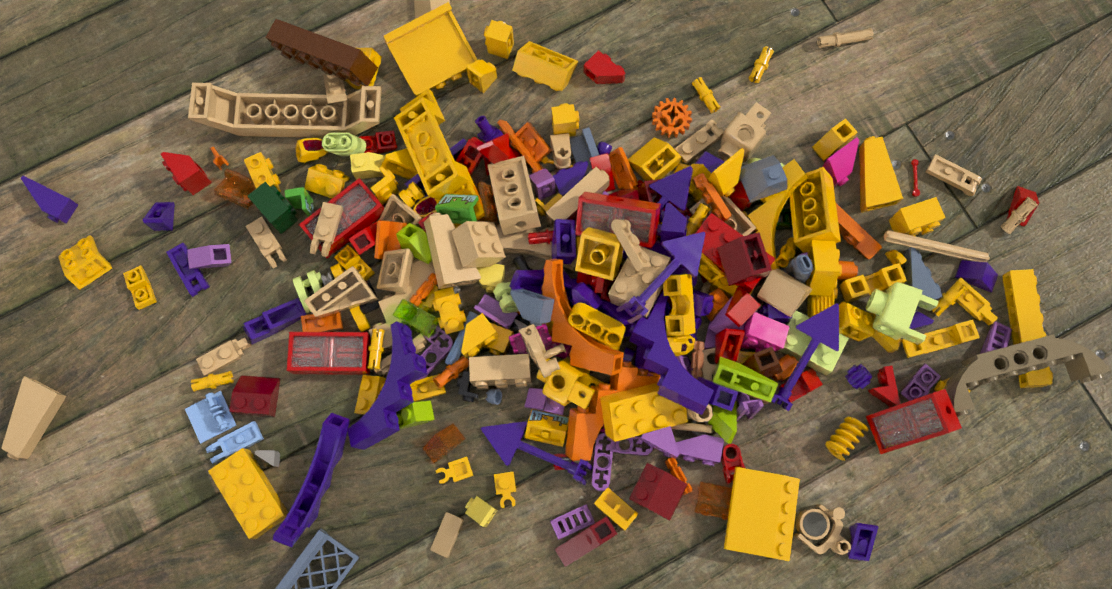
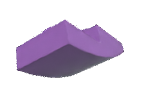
(920, 383)

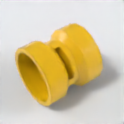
(411, 194)

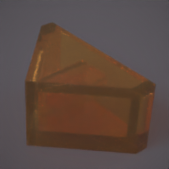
(443, 443)

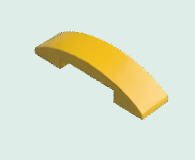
(942, 339)

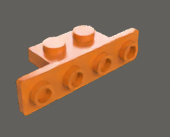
(528, 143)
(856, 235)

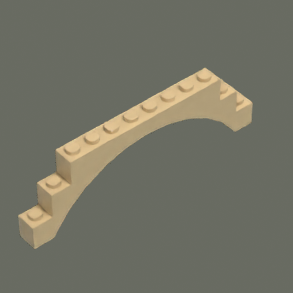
(512, 243)

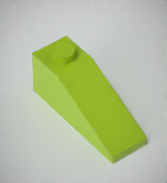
(743, 379)

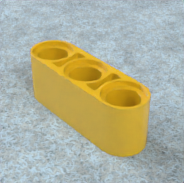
(607, 329)

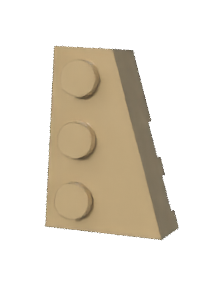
(341, 294)

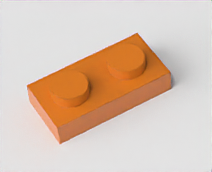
(325, 324)

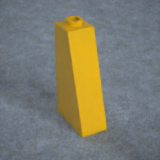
(877, 178)

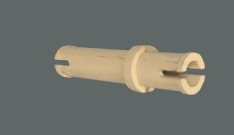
(843, 38)

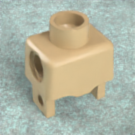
(744, 132)

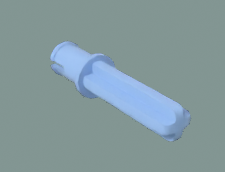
(455, 351)

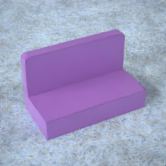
(492, 310)

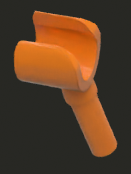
(219, 160)

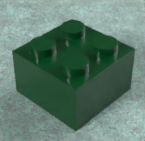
(274, 207)

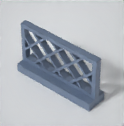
(309, 554)

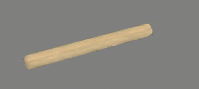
(935, 246)

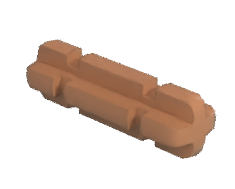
(697, 359)

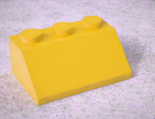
(544, 66)

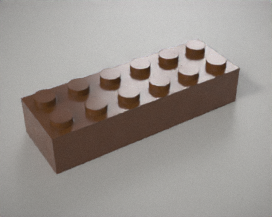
(321, 53)

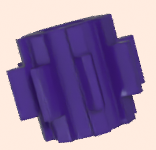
(858, 376)

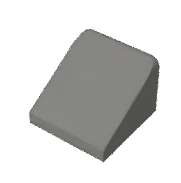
(270, 456)

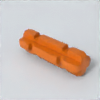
(424, 290)
(678, 473)

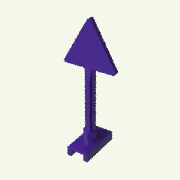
(673, 190)
(686, 252)
(822, 329)
(507, 439)

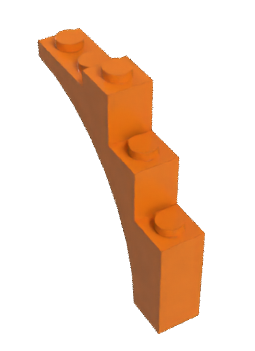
(586, 350)
(586, 423)

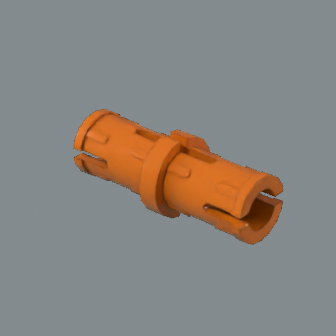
(451, 372)

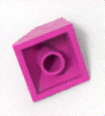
(841, 163)

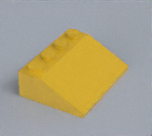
(762, 514)

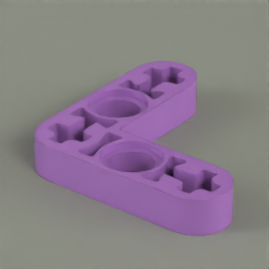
(435, 348)
(613, 447)

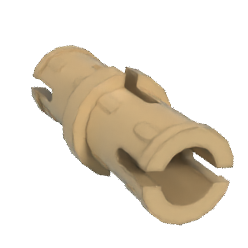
(1019, 215)

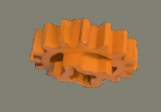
(662, 119)

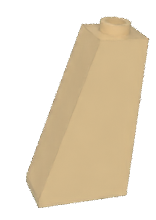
(567, 206)
(445, 254)
(30, 417)

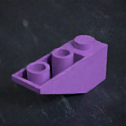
(702, 448)

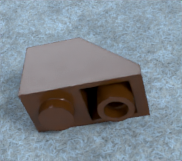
(764, 362)

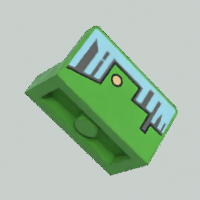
(299, 199)
(458, 207)

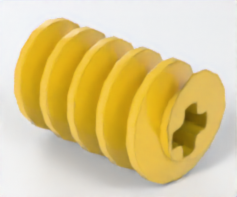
(845, 436)

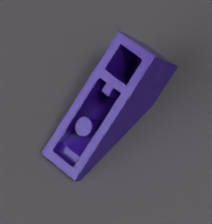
(54, 204)

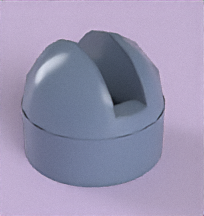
(494, 396)

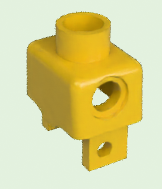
(568, 383)

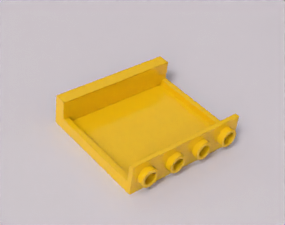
(430, 50)

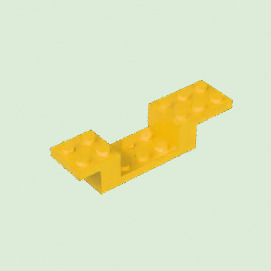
(430, 153)

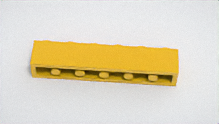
(1025, 319)

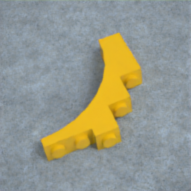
(767, 215)

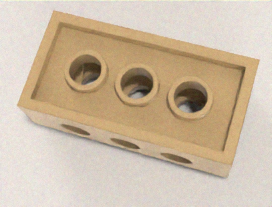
(510, 175)

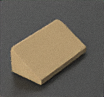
(447, 535)

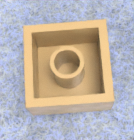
(478, 244)

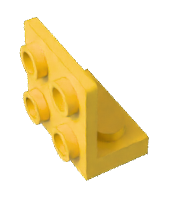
(83, 263)

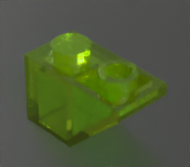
(416, 318)

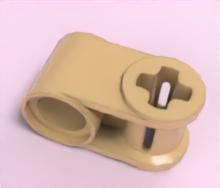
(561, 150)

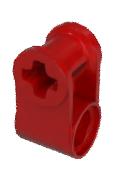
(730, 464)

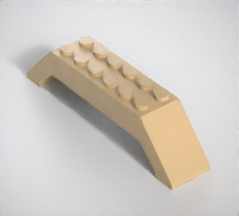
(283, 113)

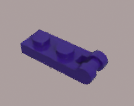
(179, 259)

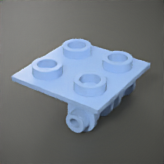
(210, 416)

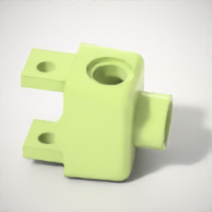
(896, 310)

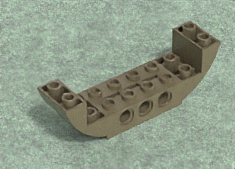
(1020, 359)

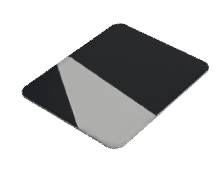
(520, 323)

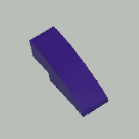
(274, 321)

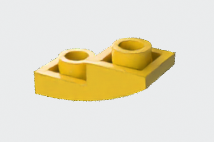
(348, 257)
(140, 287)

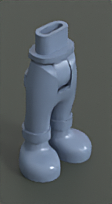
(799, 268)

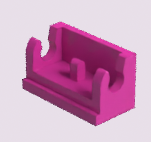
(519, 346)

